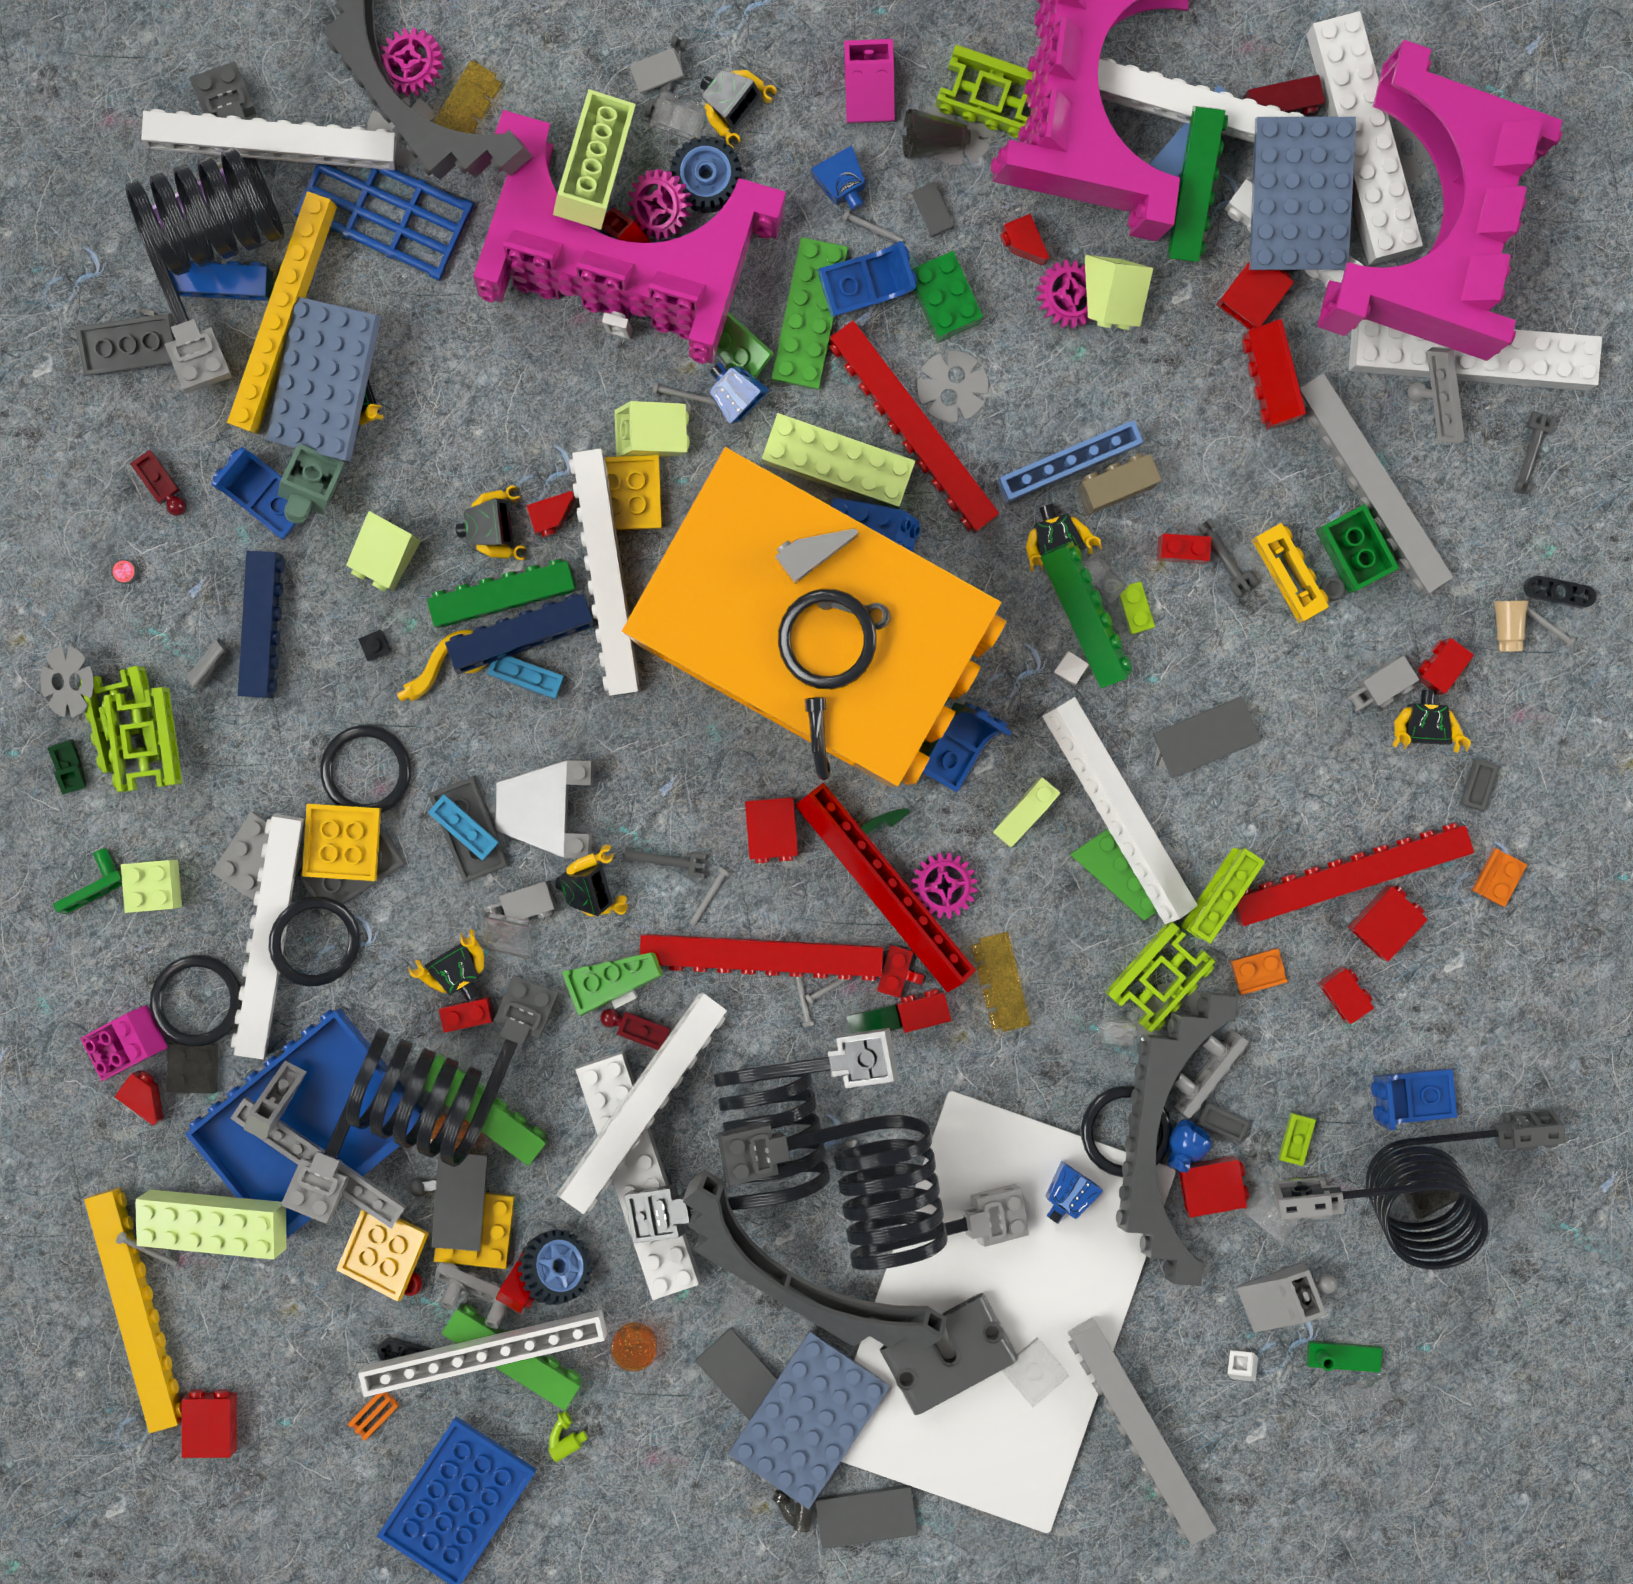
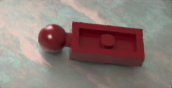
(159, 482)
(636, 1028)

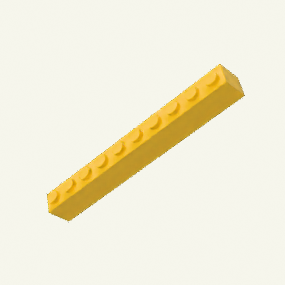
(290, 284)
(135, 1310)

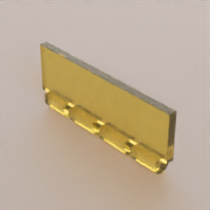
(468, 99)
(1003, 977)

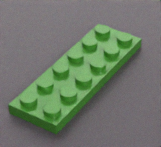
(806, 317)

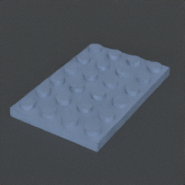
(1302, 193)
(323, 378)
(809, 1419)

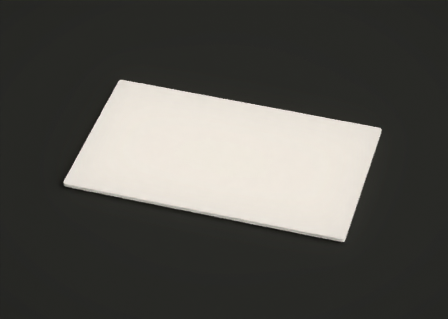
(988, 1440)

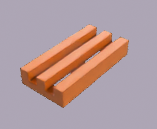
(359, 1428)

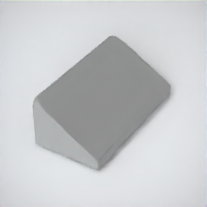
(657, 70)
(207, 664)

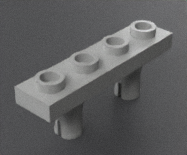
(1205, 1082)
(471, 1283)

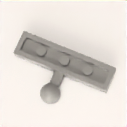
(1444, 394)

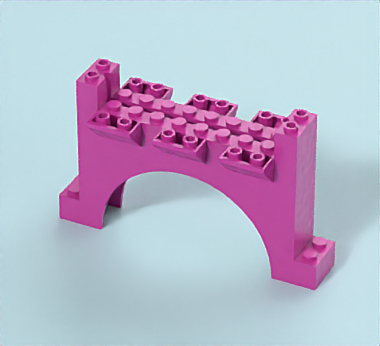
(1068, 138)
(1480, 155)
(676, 282)

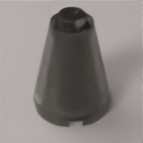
(932, 135)

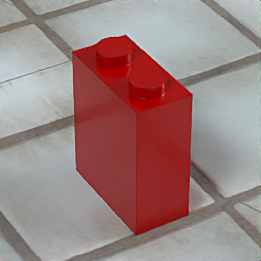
(1254, 295)
(771, 829)
(1388, 922)
(1214, 1186)
(209, 1424)

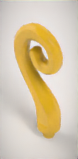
(423, 683)

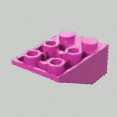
(869, 80)
(124, 1042)

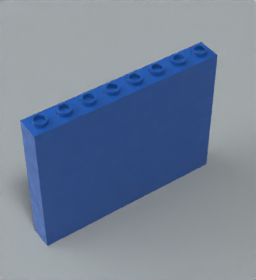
(332, 1059)

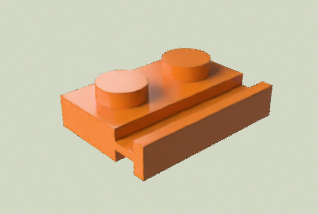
(1499, 877)
(1258, 971)

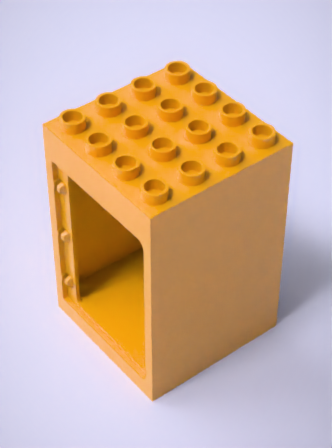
(724, 594)

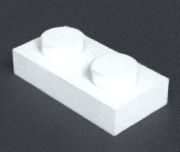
(617, 324)

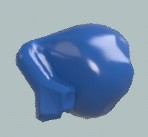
(1187, 1145)

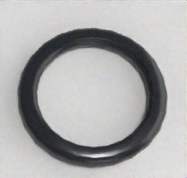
(864, 619)
(366, 731)
(286, 915)
(158, 989)
(1087, 1130)

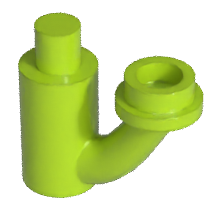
(562, 1448)

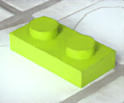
(1136, 608)
(1296, 1139)

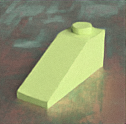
(1026, 811)

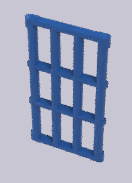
(400, 229)

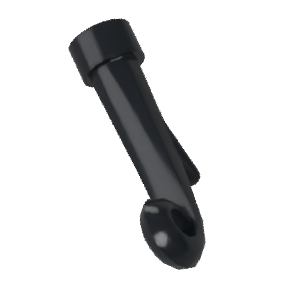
(815, 707)

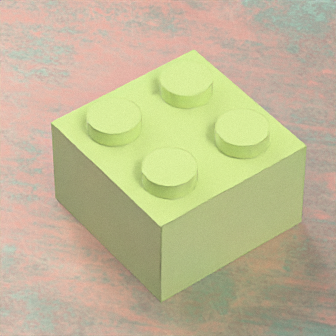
(151, 886)

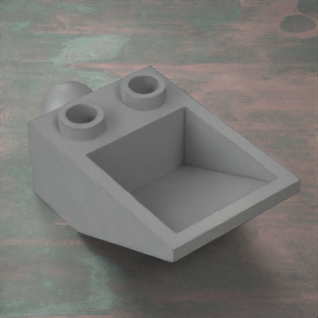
(1277, 1298)

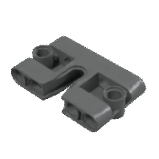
(975, 1358)

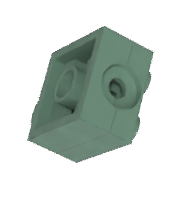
(308, 483)

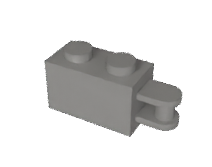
(1384, 684)
(527, 902)

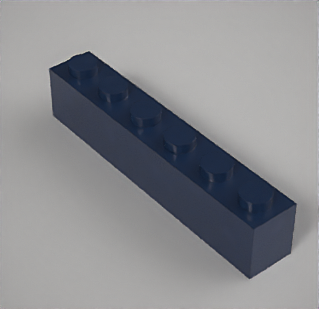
(260, 624)
(520, 633)

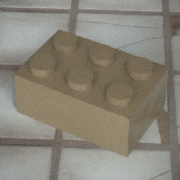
(1118, 483)

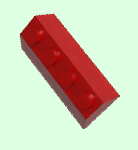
(1273, 375)

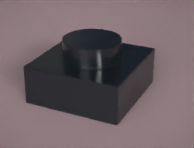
(374, 645)

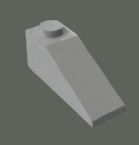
(808, 553)
(274, 1100)

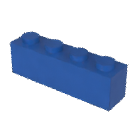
(226, 281)

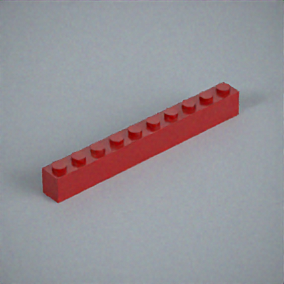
(913, 427)
(1354, 874)
(885, 888)
(765, 956)

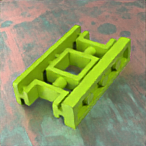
(993, 72)
(131, 677)
(162, 739)
(1222, 894)
(1144, 963)

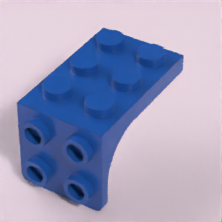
(868, 279)
(255, 489)
(887, 521)
(961, 744)
(1413, 1097)

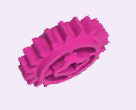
(416, 69)
(668, 195)
(1068, 284)
(964, 882)

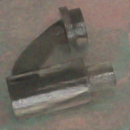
(801, 1520)

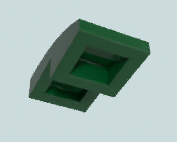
(68, 766)
(891, 817)
(875, 1019)

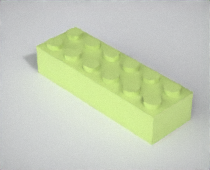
(594, 159)
(837, 461)
(211, 1224)

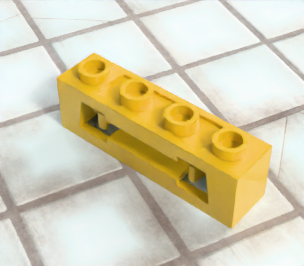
(1300, 604)

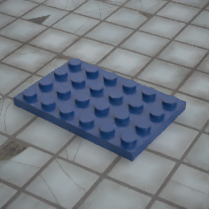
(456, 1502)

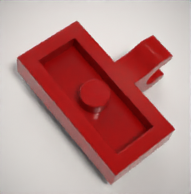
(896, 972)

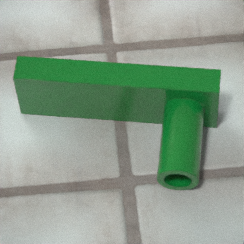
(111, 880)
(1344, 1356)

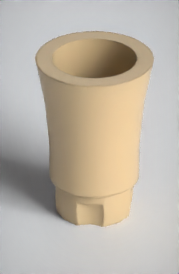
(1510, 624)

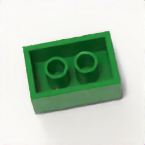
(946, 297)
(1357, 549)

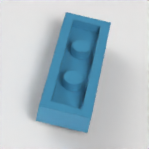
(527, 676)
(463, 827)

